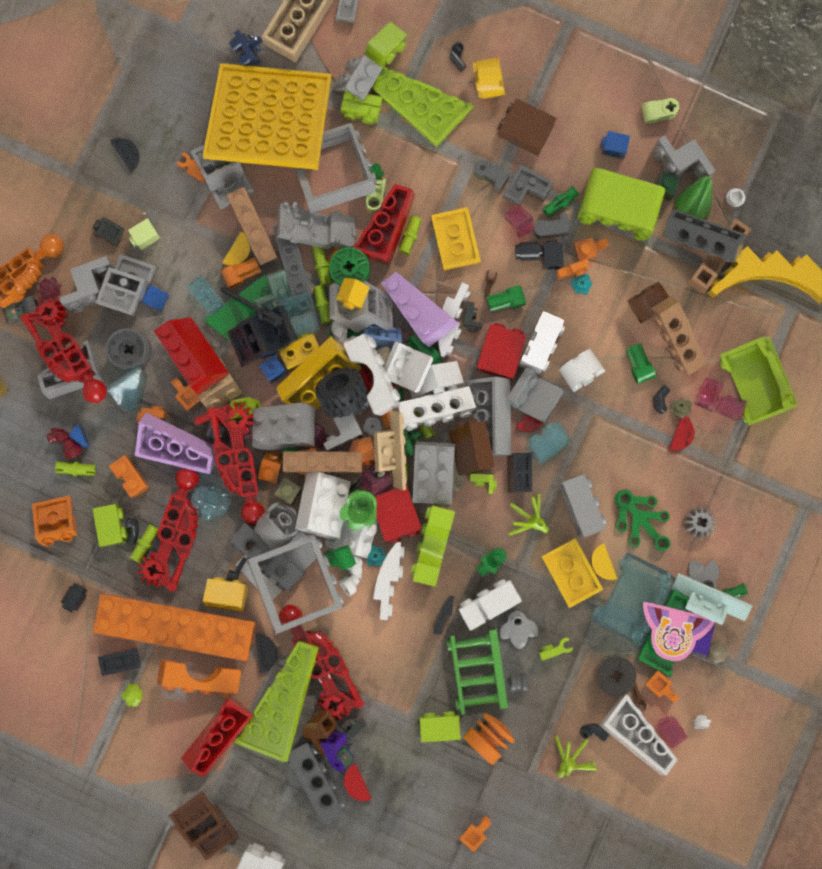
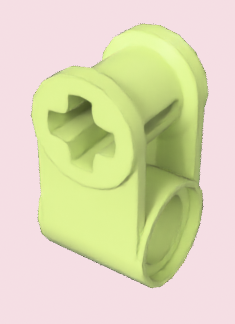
(656, 110)
(377, 196)

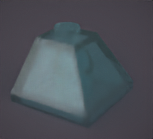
(129, 389)

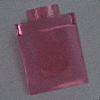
(520, 220)

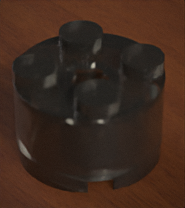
(625, 681)

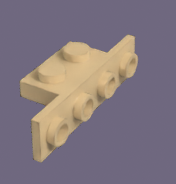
(390, 450)

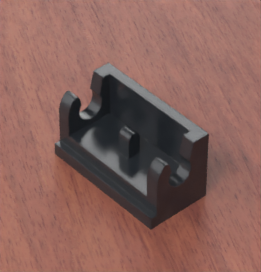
(519, 472)

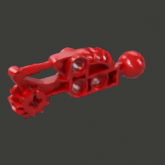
(63, 359)
(231, 472)
(185, 524)
(325, 650)

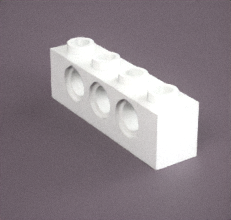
(460, 397)

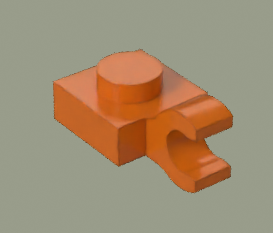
(587, 248)
(186, 395)
(660, 685)
(475, 836)

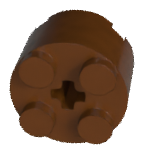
(647, 299)

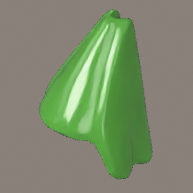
(696, 198)
(359, 510)

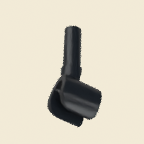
(234, 575)

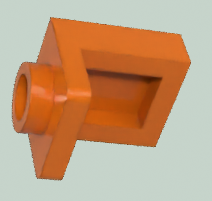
(155, 411)
(271, 467)

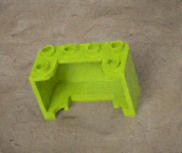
(621, 202)

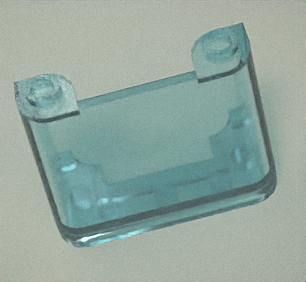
(624, 608)

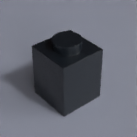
(552, 255)

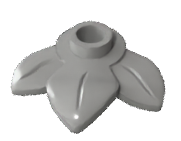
(704, 573)
(518, 632)

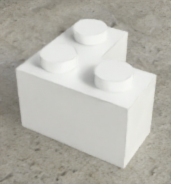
(439, 378)
(257, 858)

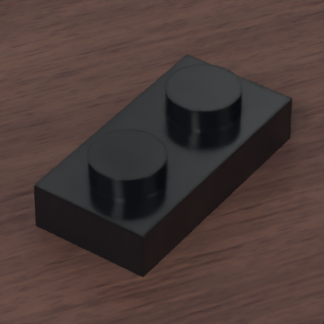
(119, 662)

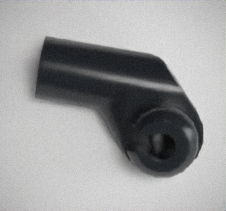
(455, 56)
(659, 401)
(134, 530)

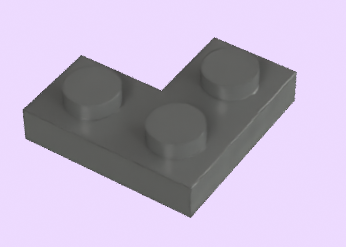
(524, 181)

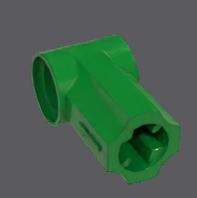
(510, 298)
(416, 344)
(641, 367)
(341, 557)

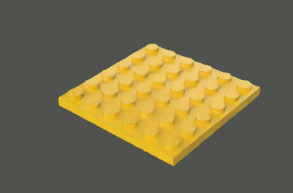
(268, 116)

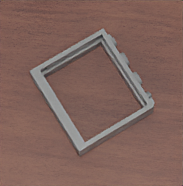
(331, 138)
(264, 593)

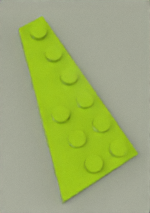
(421, 105)

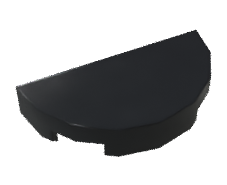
(127, 151)
(266, 652)

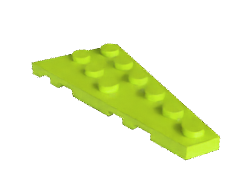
(278, 712)

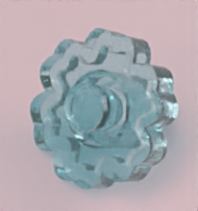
(210, 502)

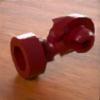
(71, 448)

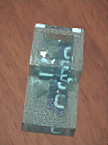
(206, 295)

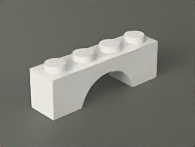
(382, 396)

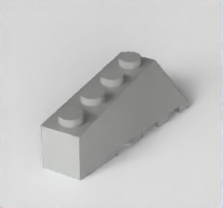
(495, 409)

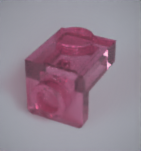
(708, 394)

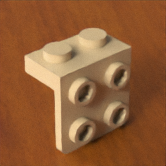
(220, 393)

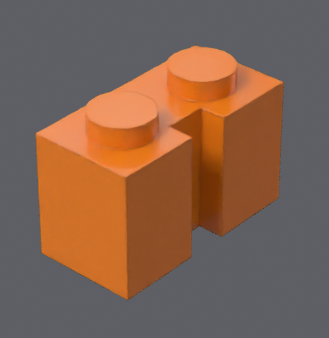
(134, 481)

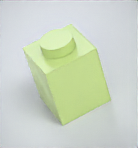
(143, 234)

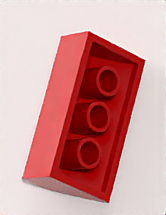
(191, 353)

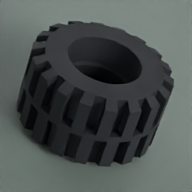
(342, 392)

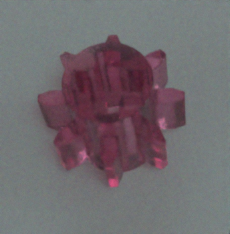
(54, 289)

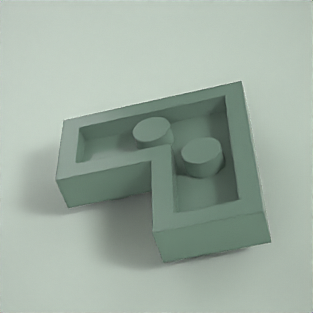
(278, 287)

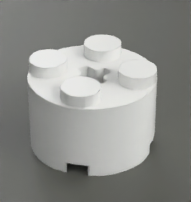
(581, 370)

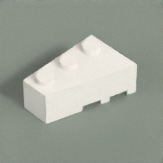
(542, 343)

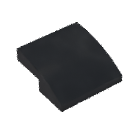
(446, 609)

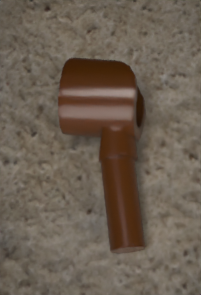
(489, 283)
(639, 700)

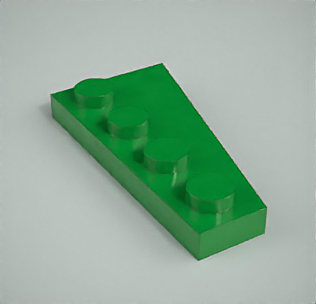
(236, 312)
(647, 653)

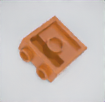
(54, 520)

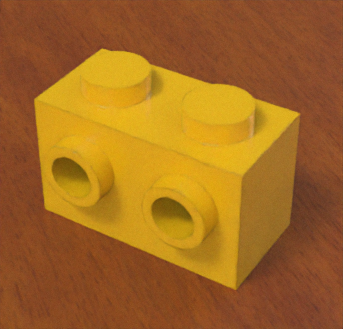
(299, 351)
(225, 594)

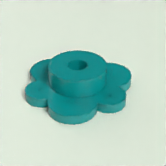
(584, 289)
(371, 561)

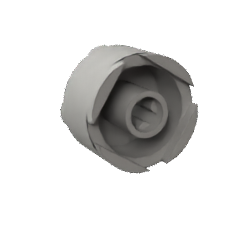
(277, 525)

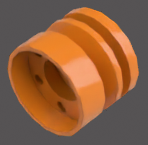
(489, 738)

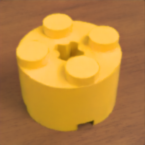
(488, 78)

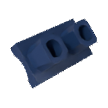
(241, 41)

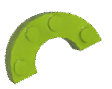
(433, 545)

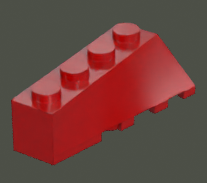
(216, 737)

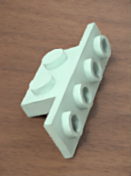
(709, 601)

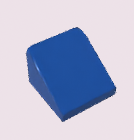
(155, 298)
(79, 436)

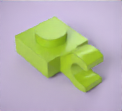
(549, 651)

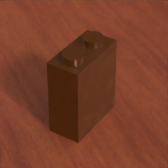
(526, 126)
(472, 447)

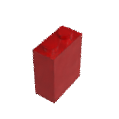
(501, 351)
(397, 515)

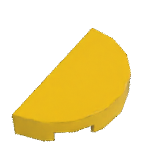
(239, 251)
(602, 564)

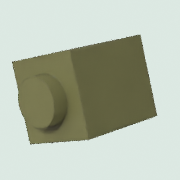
(288, 491)

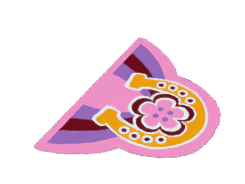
(674, 630)

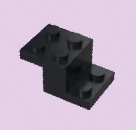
(260, 339)

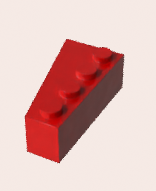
(386, 226)

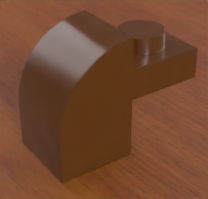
(319, 727)

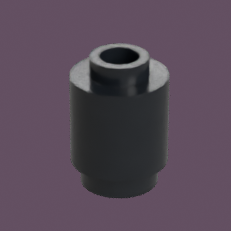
(528, 251)
(74, 597)

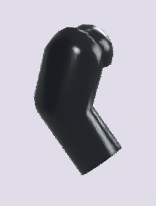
(593, 729)

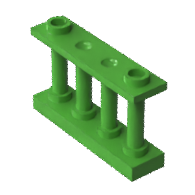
(496, 678)

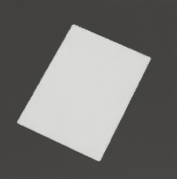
(300, 556)

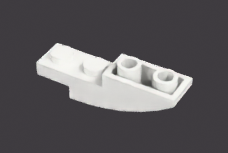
(452, 308)
(389, 572)

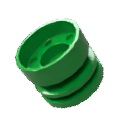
(352, 257)

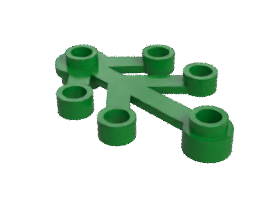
(640, 518)

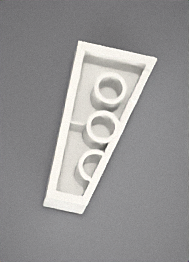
(636, 734)

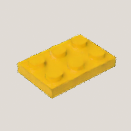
(455, 239)
(572, 573)

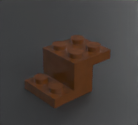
(203, 825)

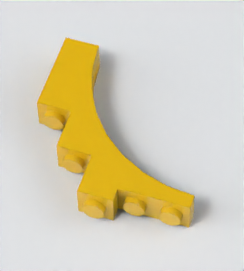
(799, 273)

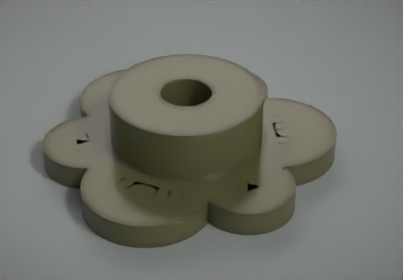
(681, 407)

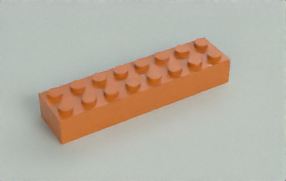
(174, 627)

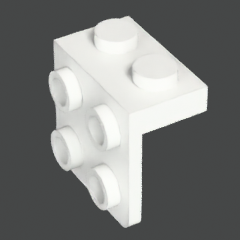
(407, 366)
(358, 540)

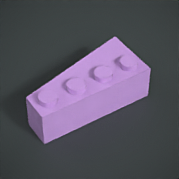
(422, 314)
(173, 446)

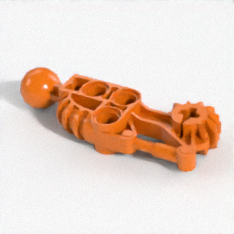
(25, 268)

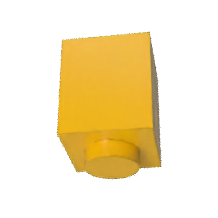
(352, 293)

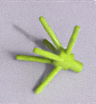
(534, 522)
(568, 764)

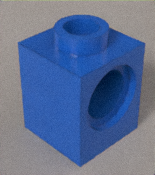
(615, 144)
(273, 369)

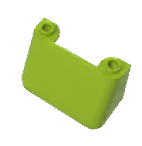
(759, 379)

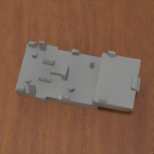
(315, 228)

